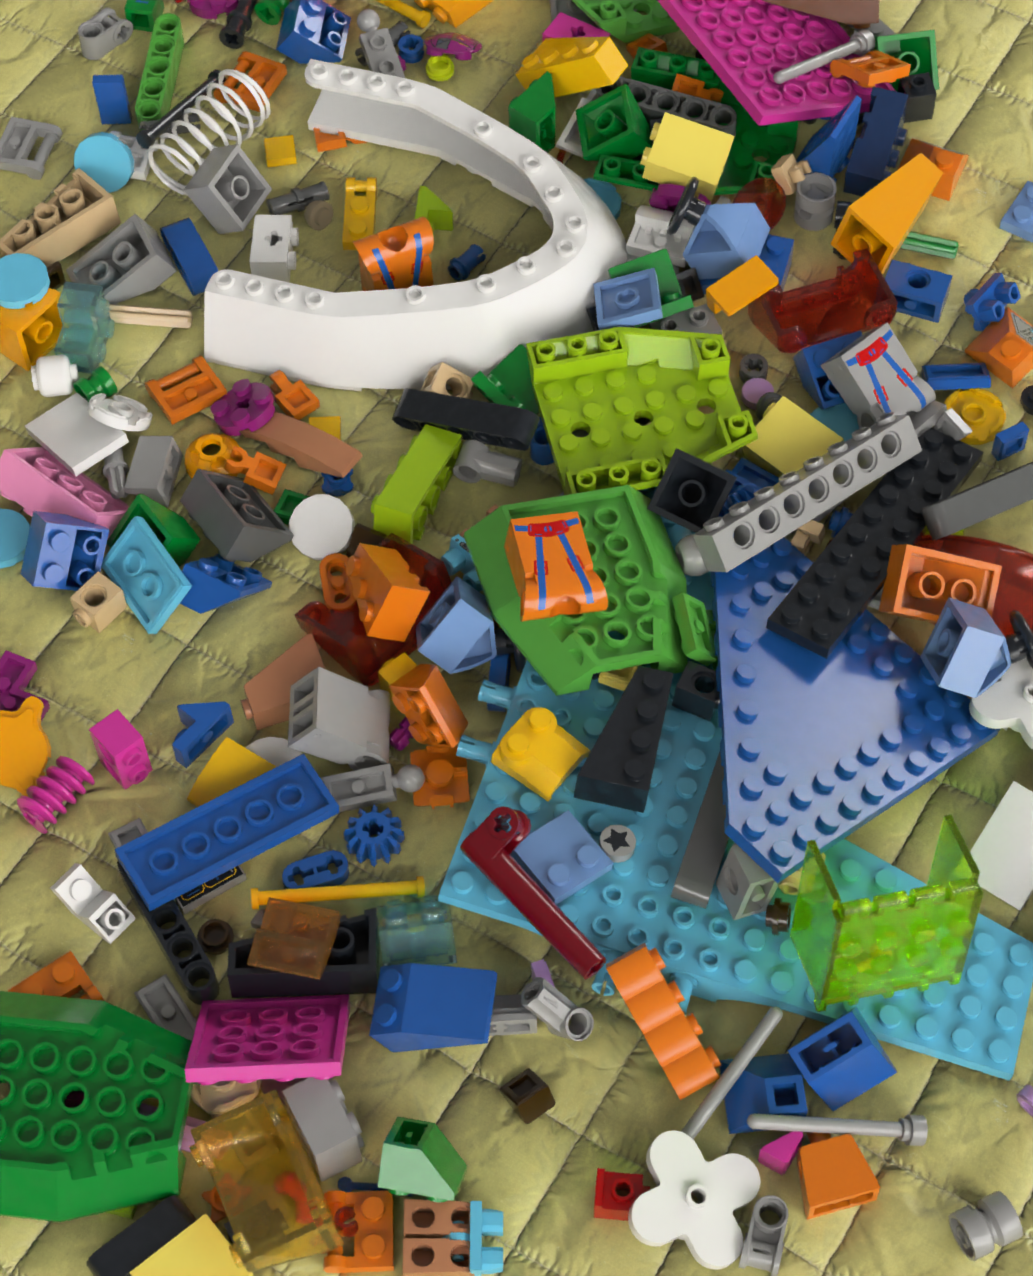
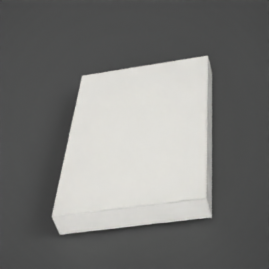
(74, 435)
(1006, 848)

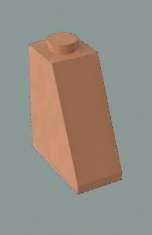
(269, 690)

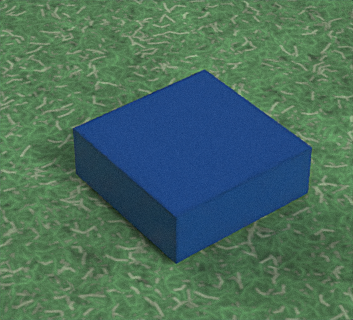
(1010, 441)

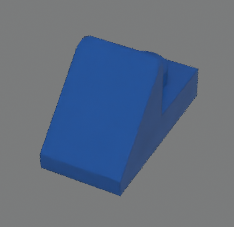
(204, 726)

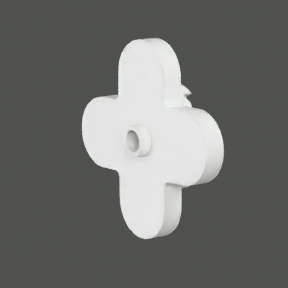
(1008, 702)
(671, 1213)

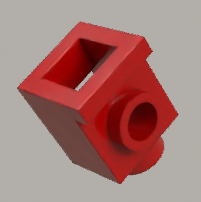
(607, 1202)

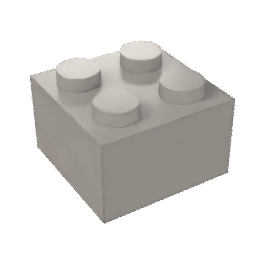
(228, 189)
(324, 1125)

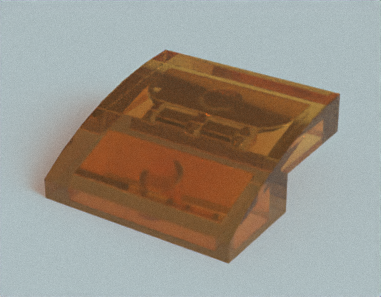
(294, 938)

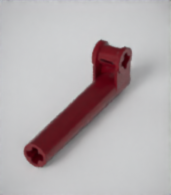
(490, 852)

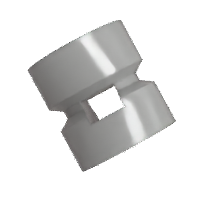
(815, 201)
(984, 1226)

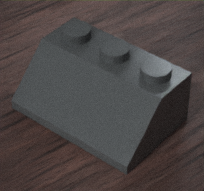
(234, 516)

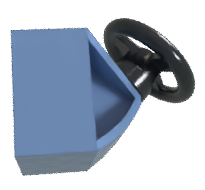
(721, 235)
(461, 631)
(970, 651)

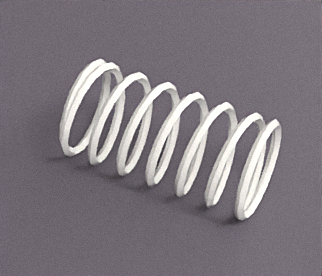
(212, 124)

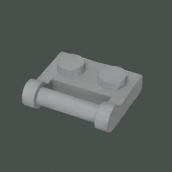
(18, 142)

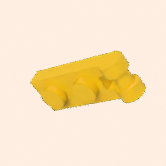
(359, 210)

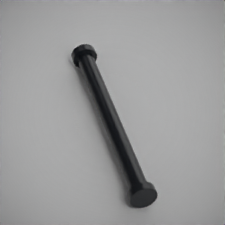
(147, 137)

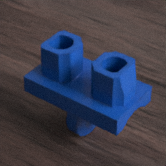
(989, 301)

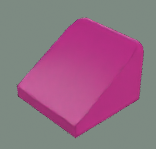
(781, 1152)

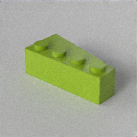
(416, 484)

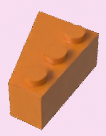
(385, 591)

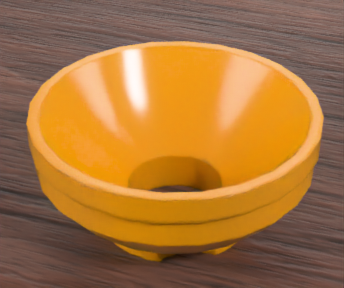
(196, 459)

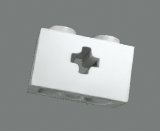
(273, 247)

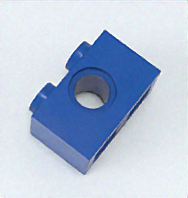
(918, 290)

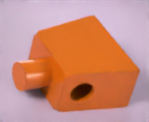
(834, 1175)

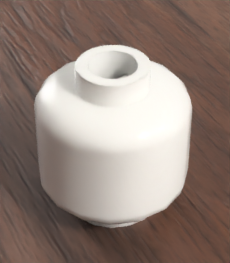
(54, 375)

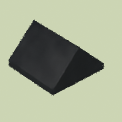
(691, 491)

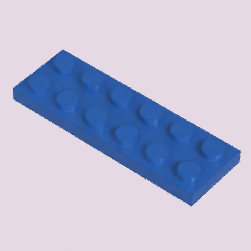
(226, 831)

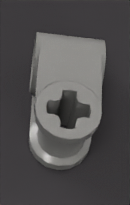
(101, 33)
(765, 1242)

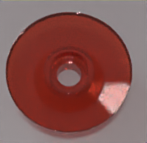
(768, 197)

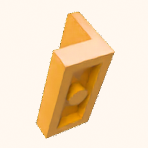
(740, 287)

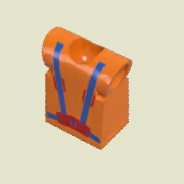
(397, 257)
(553, 567)

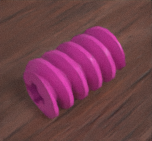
(53, 791)

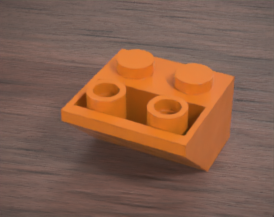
(429, 707)

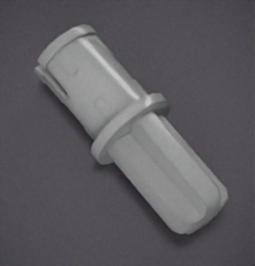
(116, 470)

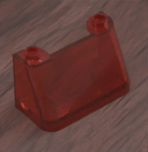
(825, 309)
(343, 633)

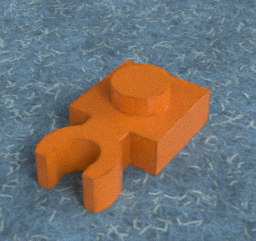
(696, 88)
(260, 471)

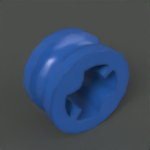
(414, 42)

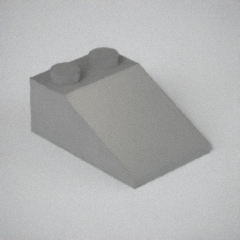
(125, 262)

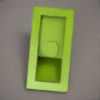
(434, 210)

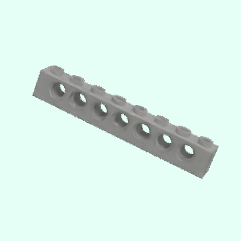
(790, 504)

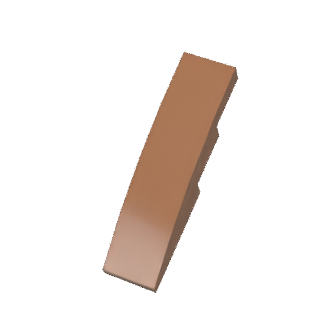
(307, 445)

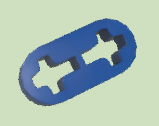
(499, 674)
(316, 872)

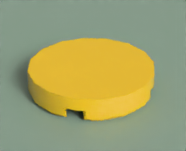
(980, 411)

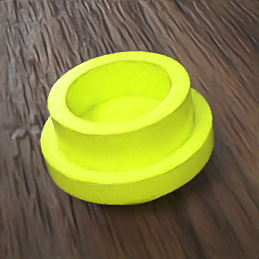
(440, 68)

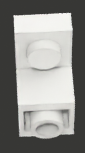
(91, 904)

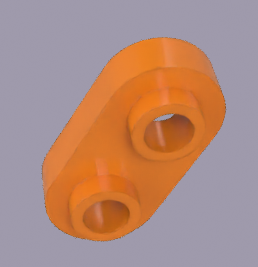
(336, 586)

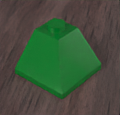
(913, 48)
(613, 126)
(167, 525)

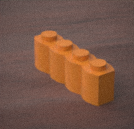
(663, 1021)

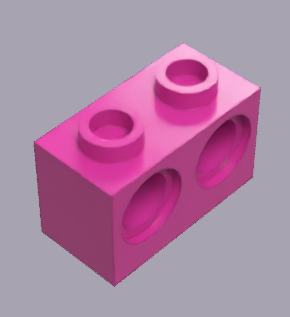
(121, 749)

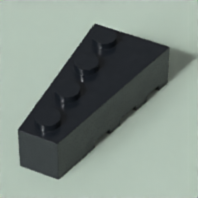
(625, 753)
(349, 969)

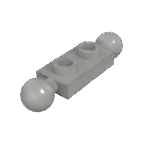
(378, 45)
(372, 785)

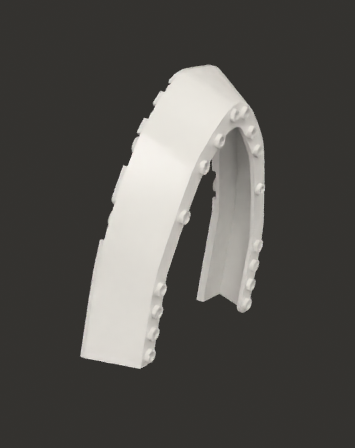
(401, 333)

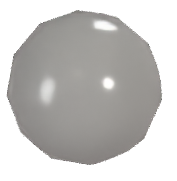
(690, 557)

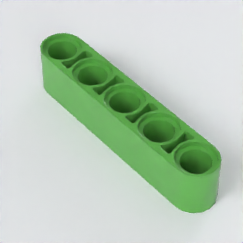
(160, 69)

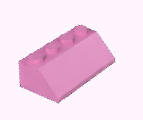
(45, 485)

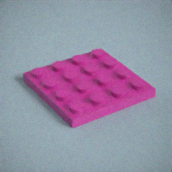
(269, 1039)

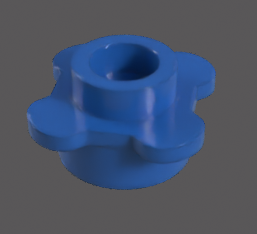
(337, 487)

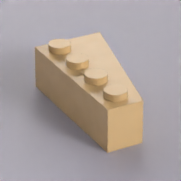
(65, 223)

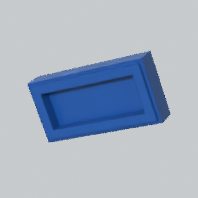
(112, 99)
(957, 376)

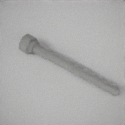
(859, 44)
(733, 1072)
(911, 1129)

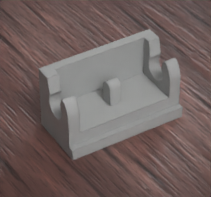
(154, 468)
(511, 1017)

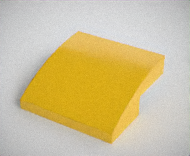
(226, 770)

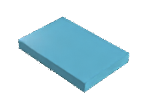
(146, 574)

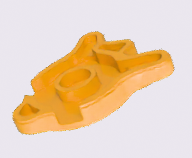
(23, 746)

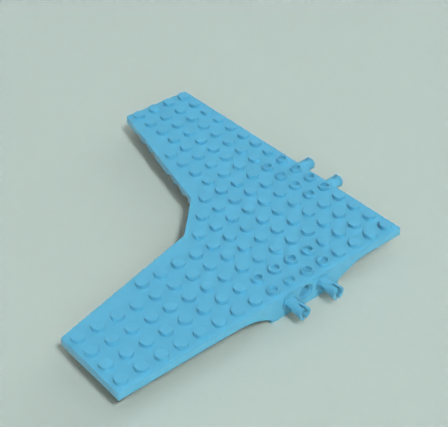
(703, 948)

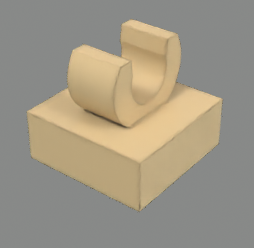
(789, 172)
(808, 532)

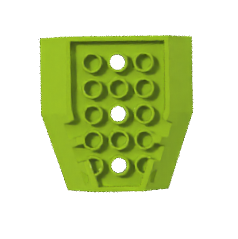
(625, 374)

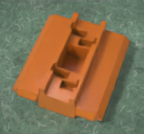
(444, 777)

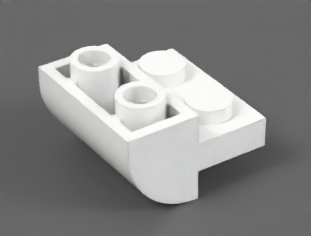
(651, 235)

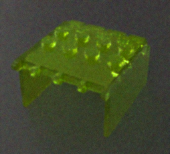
(894, 941)

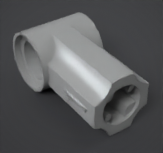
(478, 463)
(556, 1009)

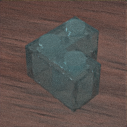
(85, 325)

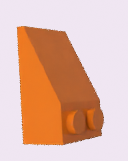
(924, 579)

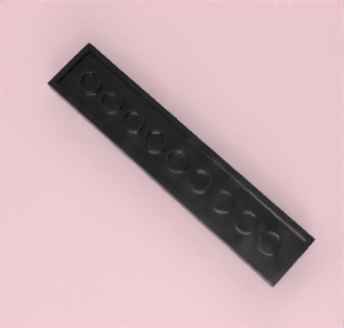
(856, 560)

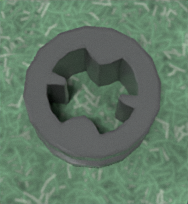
(753, 361)

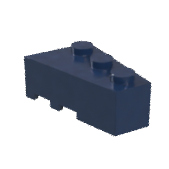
(878, 142)

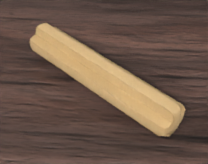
(151, 316)

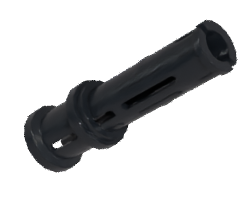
(238, 23)

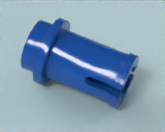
(460, 267)

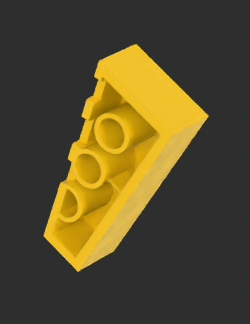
(575, 64)

